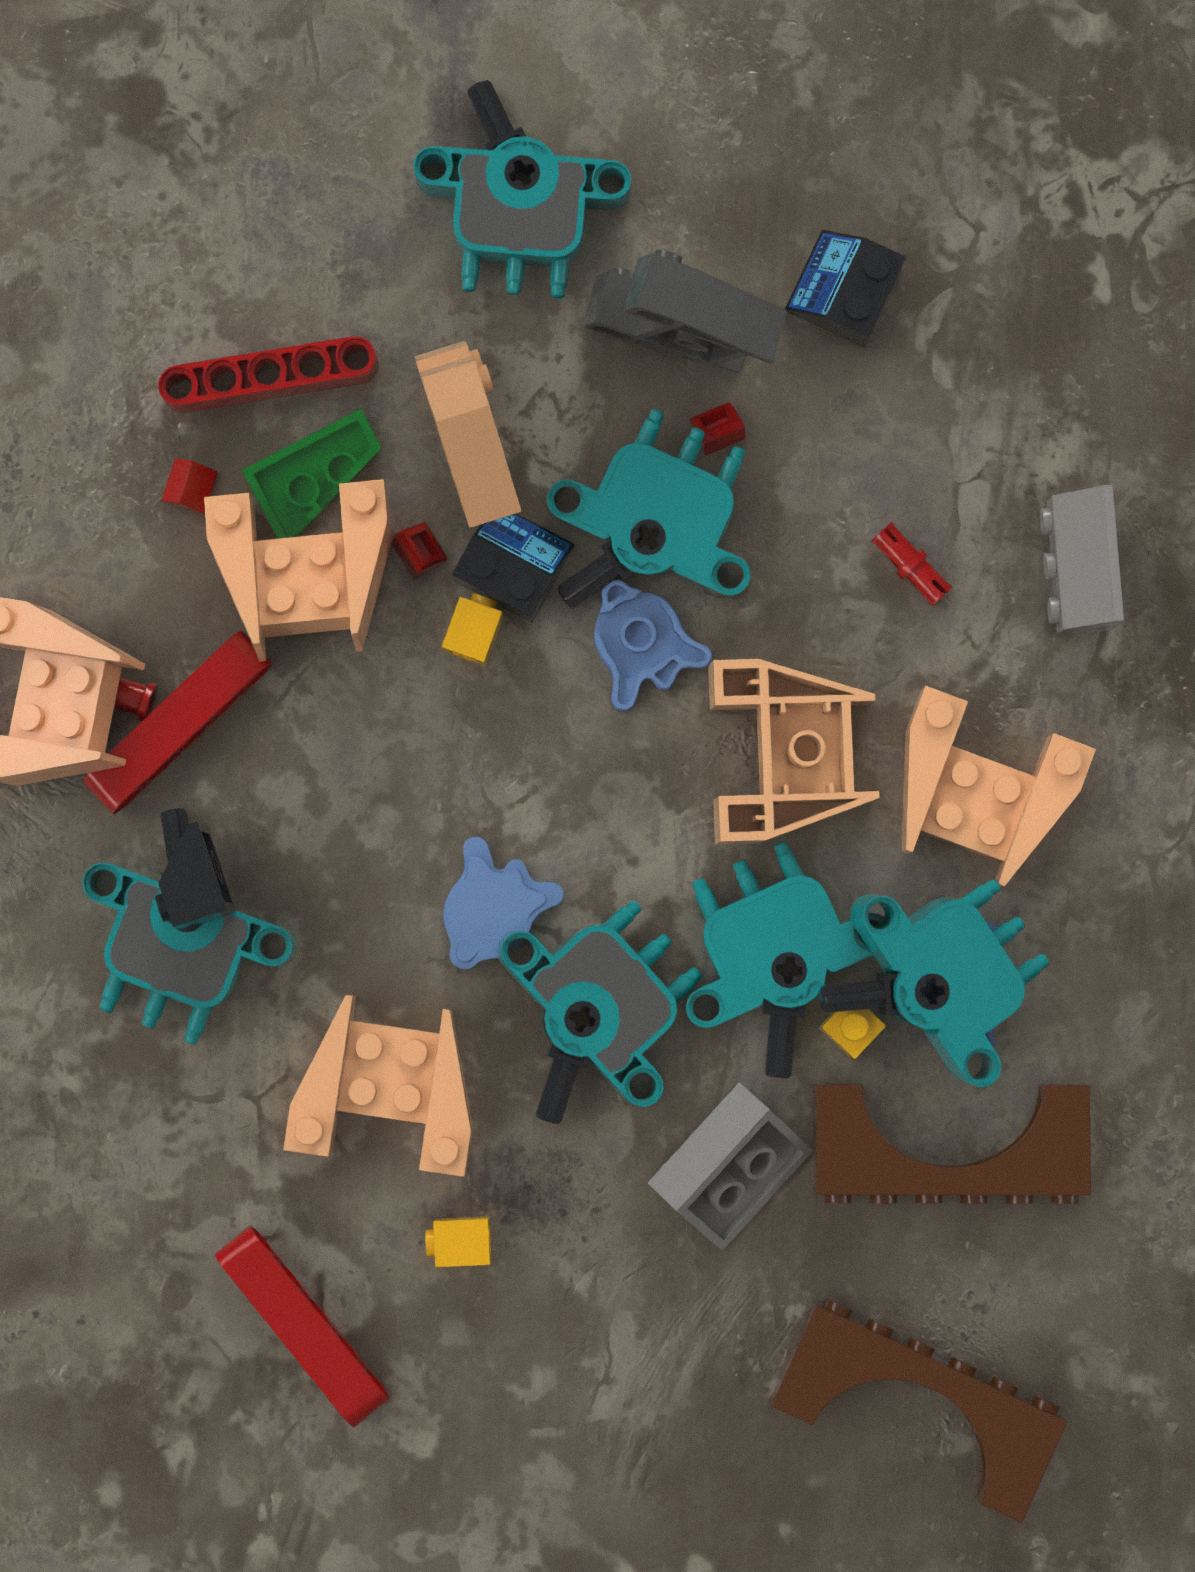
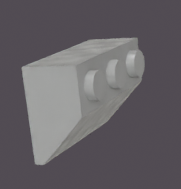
(1083, 561)
(730, 1166)

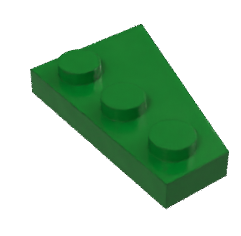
(307, 474)

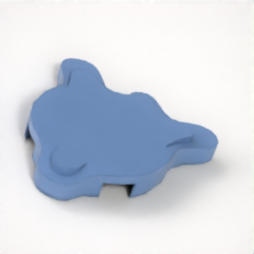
(642, 641)
(492, 904)

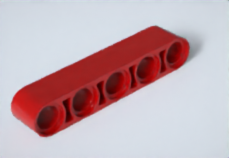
(247, 367)
(178, 722)
(302, 1326)

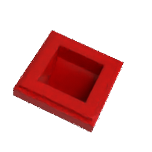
(721, 428)
(189, 485)
(418, 550)

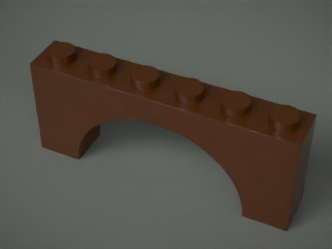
(1045, 1159)
(1011, 1432)

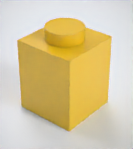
(473, 629)
(852, 1030)
(459, 1241)

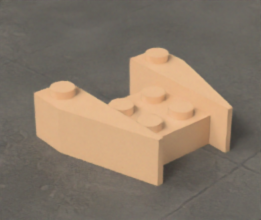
(458, 400)
(303, 580)
(61, 696)
(801, 749)
(977, 799)
(386, 1076)

